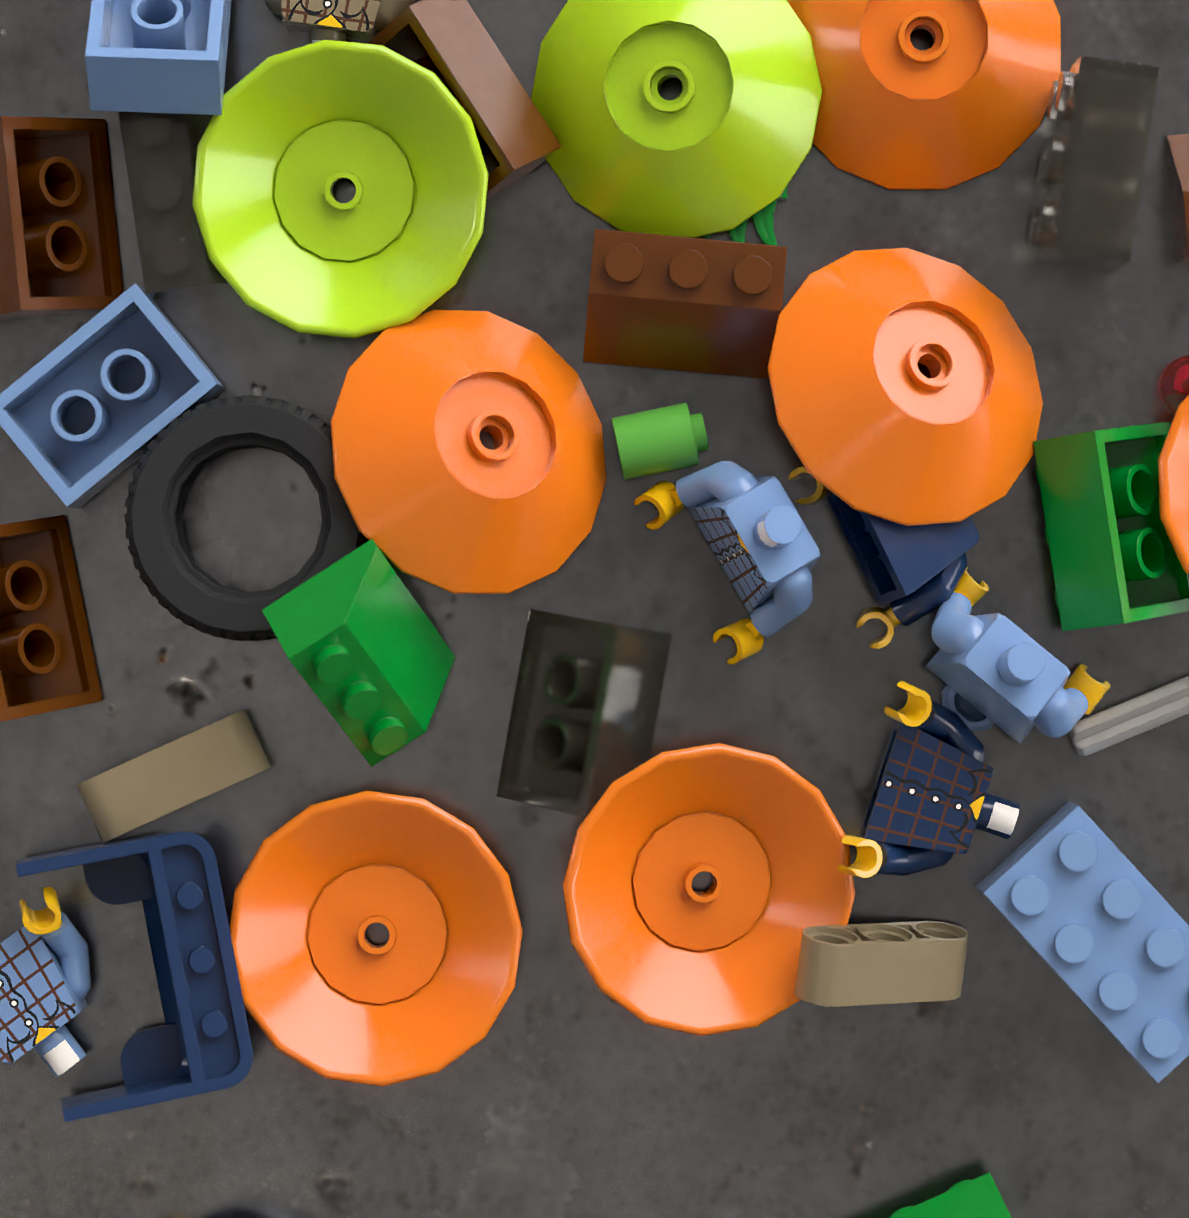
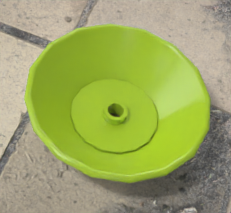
(688, 160)
(271, 176)

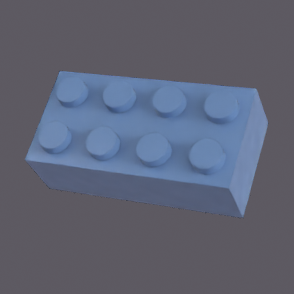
(1101, 934)

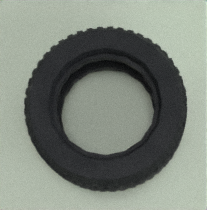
(162, 487)

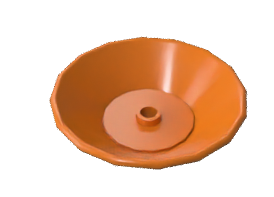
(934, 112)
(867, 414)
(426, 482)
(719, 953)
(362, 1006)

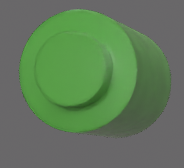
(659, 440)

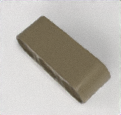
(173, 776)
(881, 963)

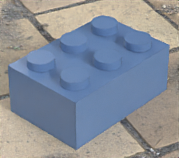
(157, 55)
(104, 396)

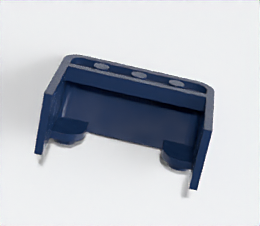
(194, 961)

